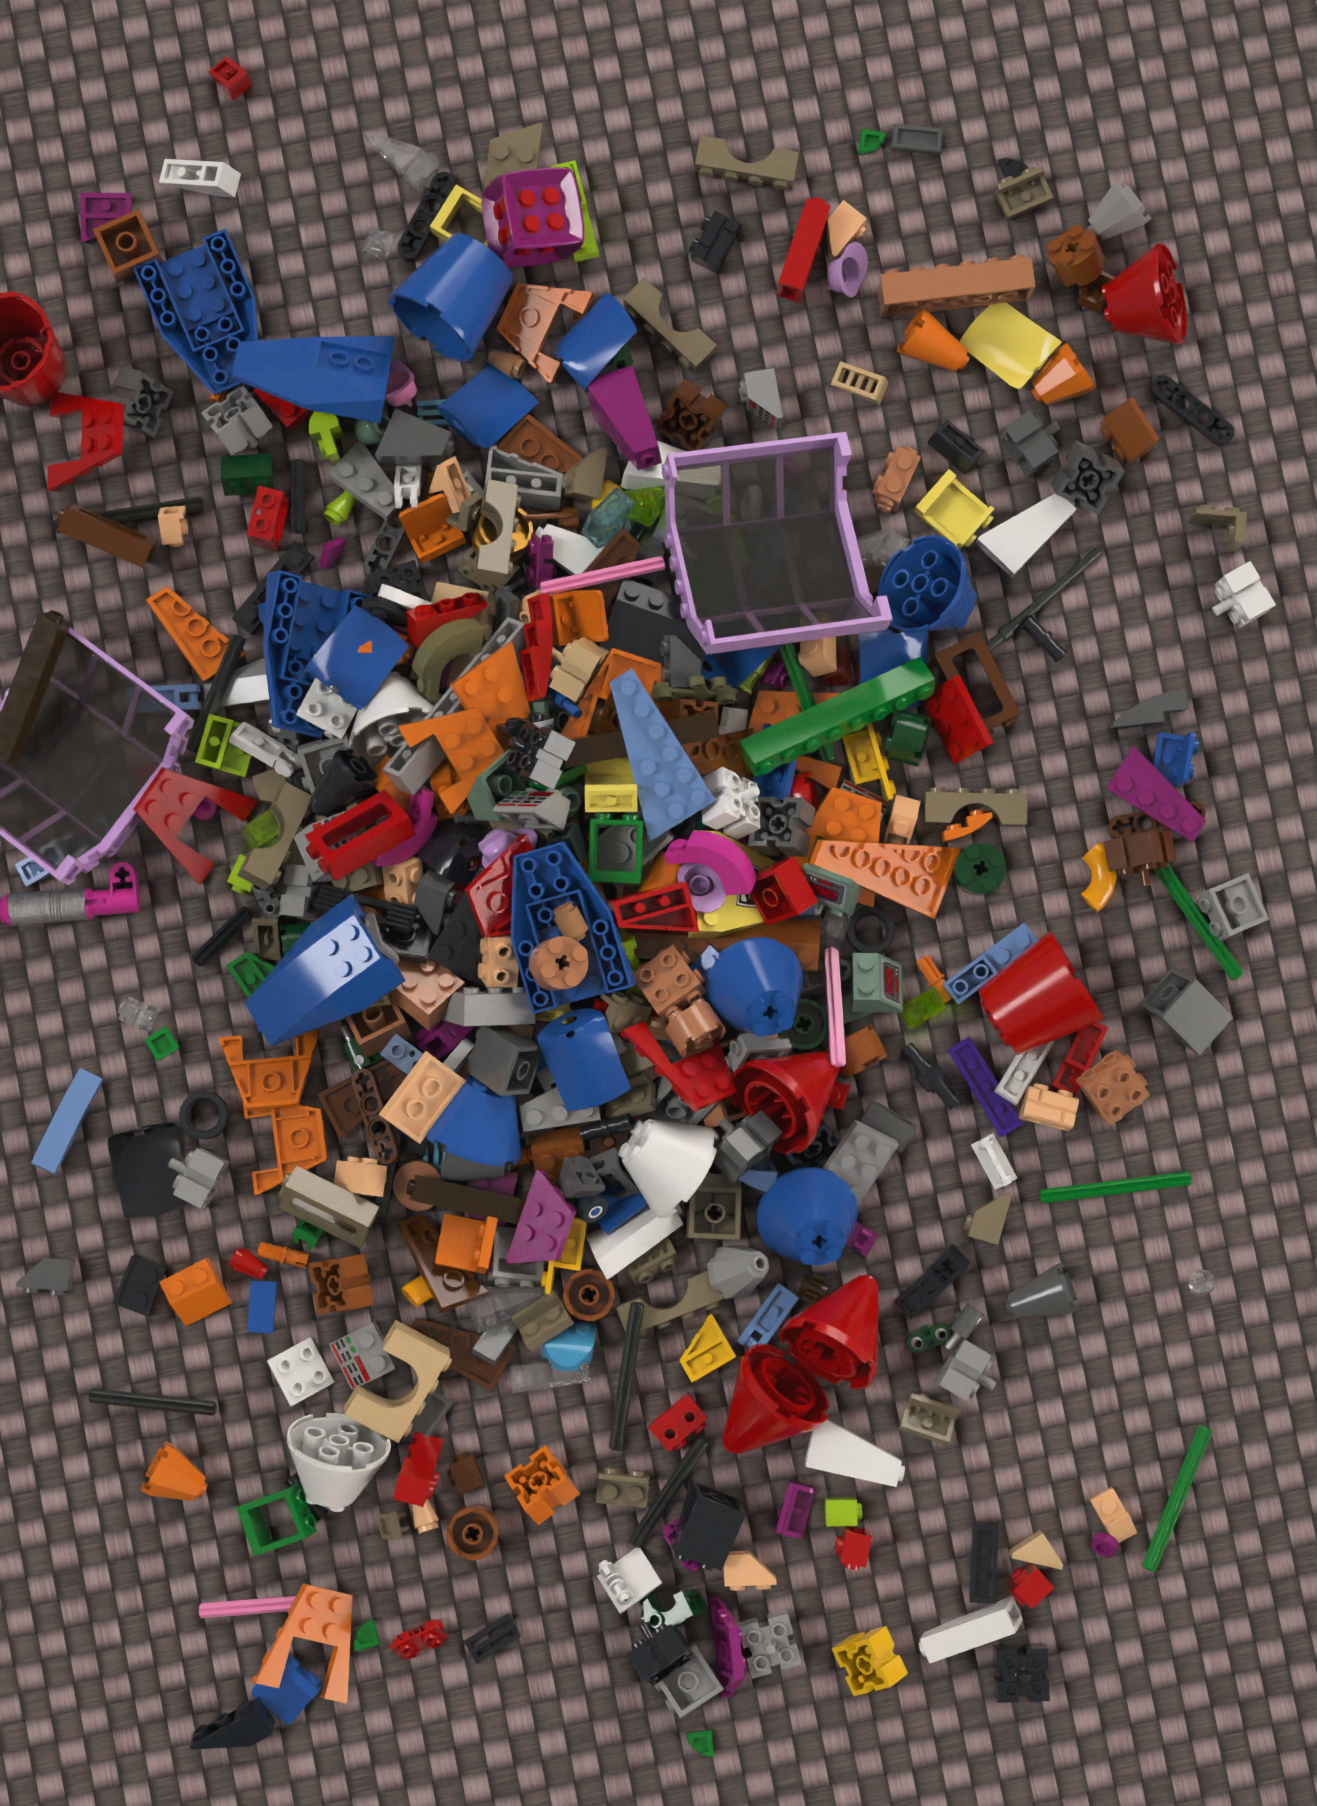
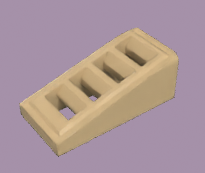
(866, 394)

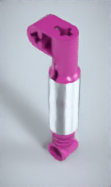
(73, 903)

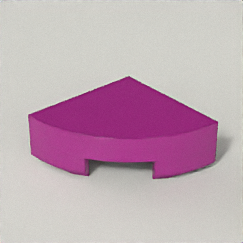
(331, 552)

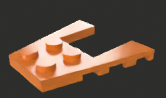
(614, 665)
(777, 706)
(845, 818)
(319, 1617)

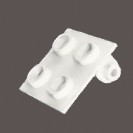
(326, 709)
(300, 1371)
(628, 1579)

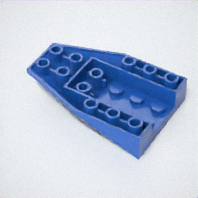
(203, 307)
(320, 373)
(295, 627)
(540, 885)

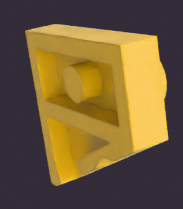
(707, 1351)

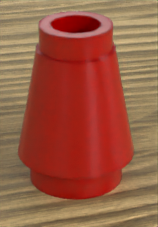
(247, 1263)

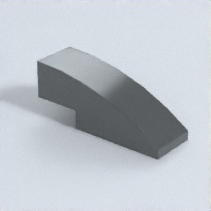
(1152, 710)

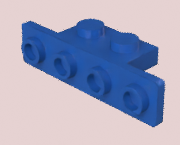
(777, 782)

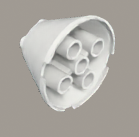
(377, 723)
(668, 1161)
(335, 1458)

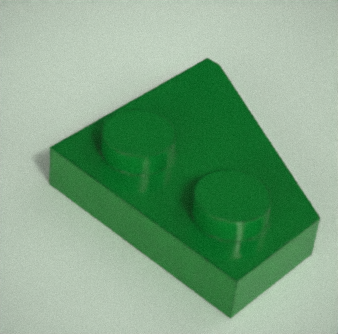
(249, 972)

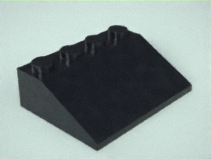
(643, 618)
(460, 942)

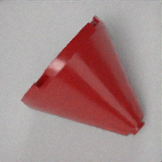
(790, 1092)
(839, 1334)
(771, 1401)

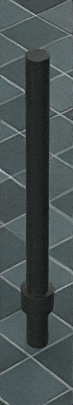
(1006, 631)

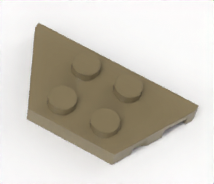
(514, 152)

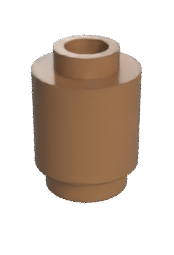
(570, 921)

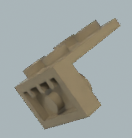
(1231, 517)

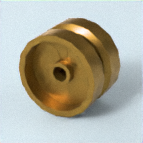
(486, 533)

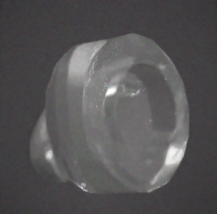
(1201, 1282)

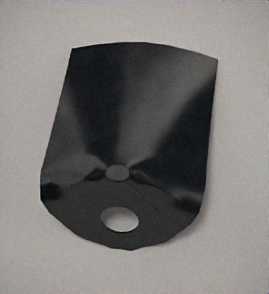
(446, 855)
(143, 1169)

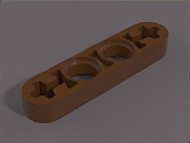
(1155, 826)
(371, 1118)

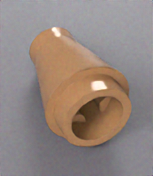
(508, 363)

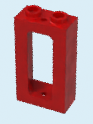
(803, 249)
(365, 846)

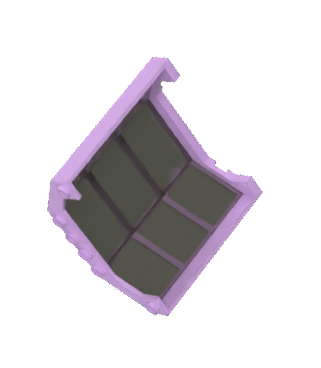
(767, 544)
(87, 761)

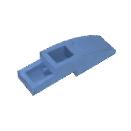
(989, 963)

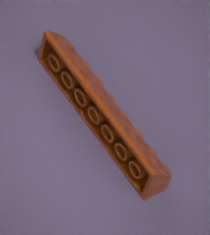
(798, 935)

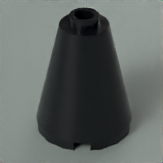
(342, 782)

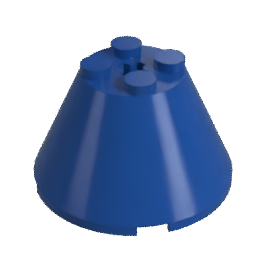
(928, 586)
(755, 986)
(479, 1126)
(807, 1216)

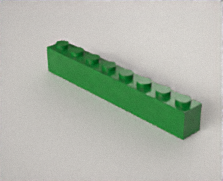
(837, 717)

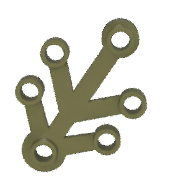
(721, 692)

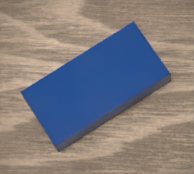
(262, 1306)

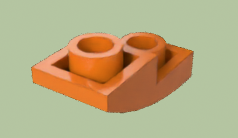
(973, 822)

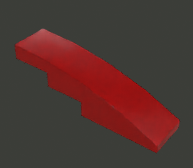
(539, 642)
(1078, 1058)

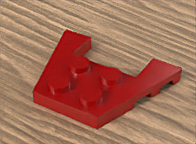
(492, 891)

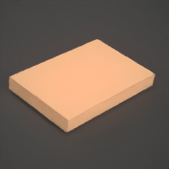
(422, 1097)

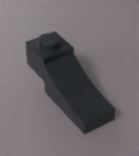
(932, 1281)

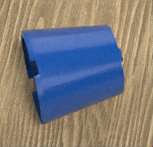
(453, 296)

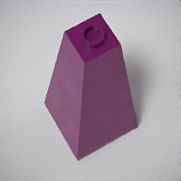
(622, 414)

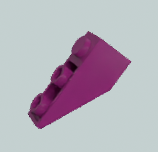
(441, 1038)

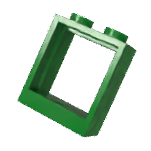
(616, 875)
(255, 1525)

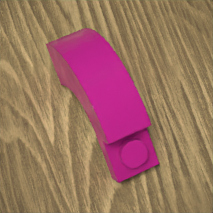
(423, 824)
(719, 855)

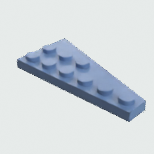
(664, 774)

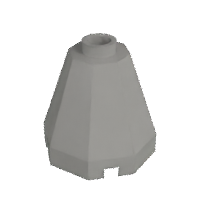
(1117, 213)
(736, 1270)

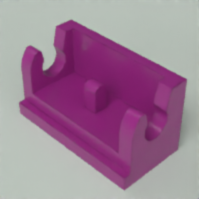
(795, 1509)

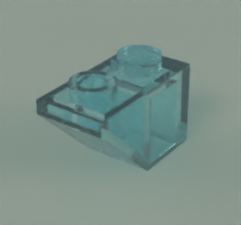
(607, 518)

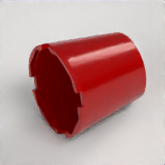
(28, 341)
(1038, 998)

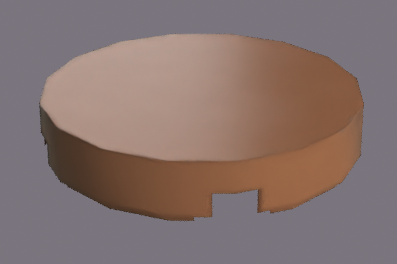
(407, 1172)

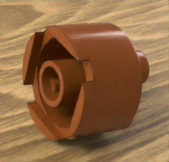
(1076, 256)
(861, 1051)
(583, 1307)
(467, 1545)

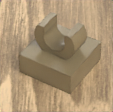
(390, 1525)

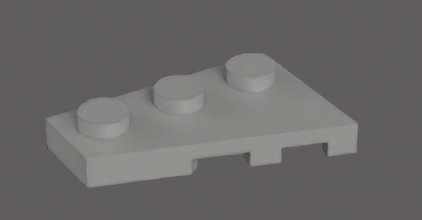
(365, 480)

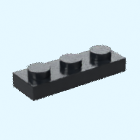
(983, 1563)

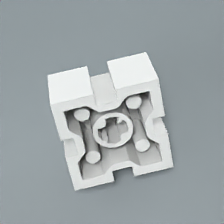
(1243, 595)
(733, 804)

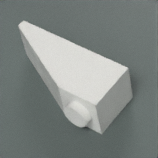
(201, 177)

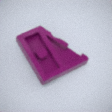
(101, 209)

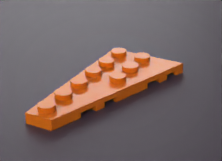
(495, 690)
(899, 872)

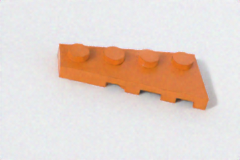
(191, 633)

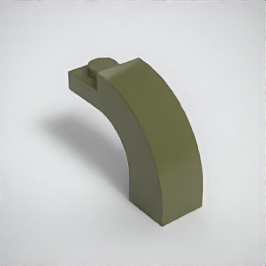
(442, 646)

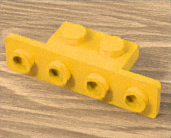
(866, 759)
(571, 1255)

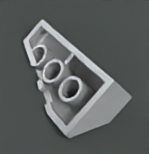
(245, 687)

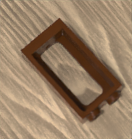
(106, 534)
(946, 668)

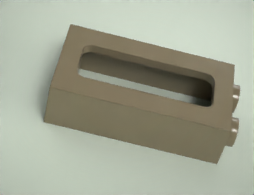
(327, 1206)

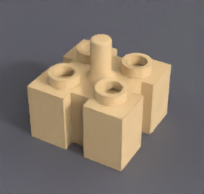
(577, 667)

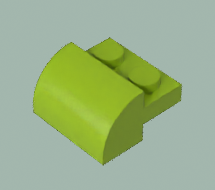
(324, 430)
(217, 751)

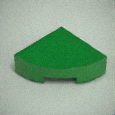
(870, 141)
(367, 1636)
(701, 1742)

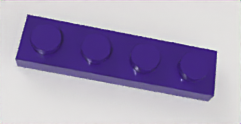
(983, 1086)

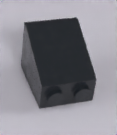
(707, 1526)

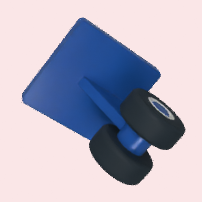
(608, 1208)

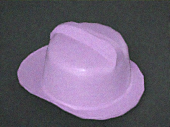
(848, 271)
(499, 839)
(703, 885)

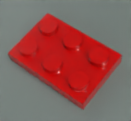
(957, 720)

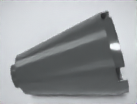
(459, 1169)
(1044, 1295)

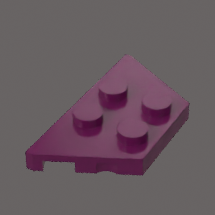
(542, 1224)
(727, 1647)

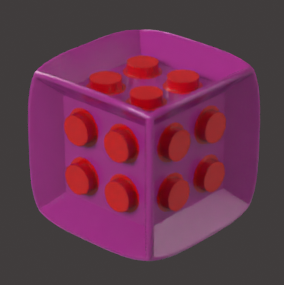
(533, 216)

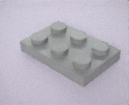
(618, 846)
(861, 1157)

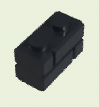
(715, 241)

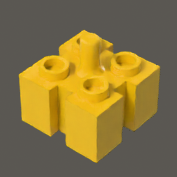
(870, 1661)

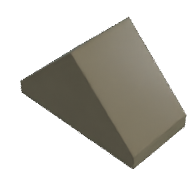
(267, 938)

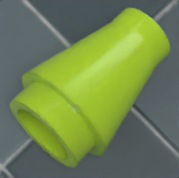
(339, 509)

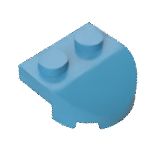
(571, 1347)

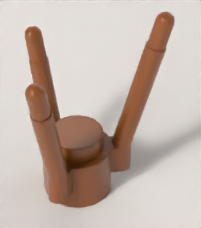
(565, 516)

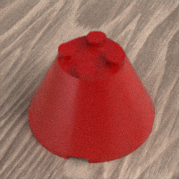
(1147, 299)

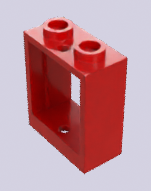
(268, 527)

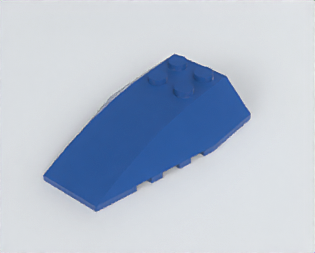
(323, 977)

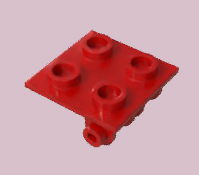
(410, 1646)

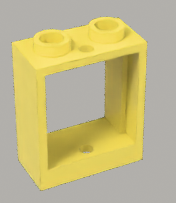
(450, 208)

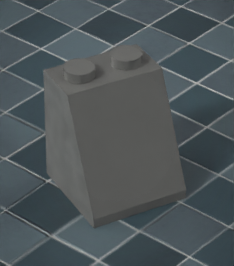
(414, 442)
(1186, 1010)
(504, 1060)

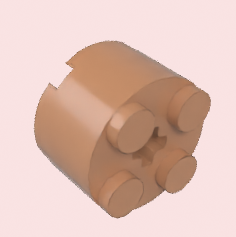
(570, 955)
(694, 1028)

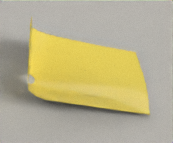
(1009, 343)

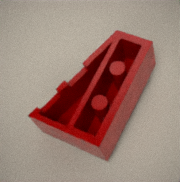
(657, 908)
(418, 1473)

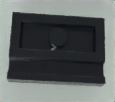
(140, 1285)

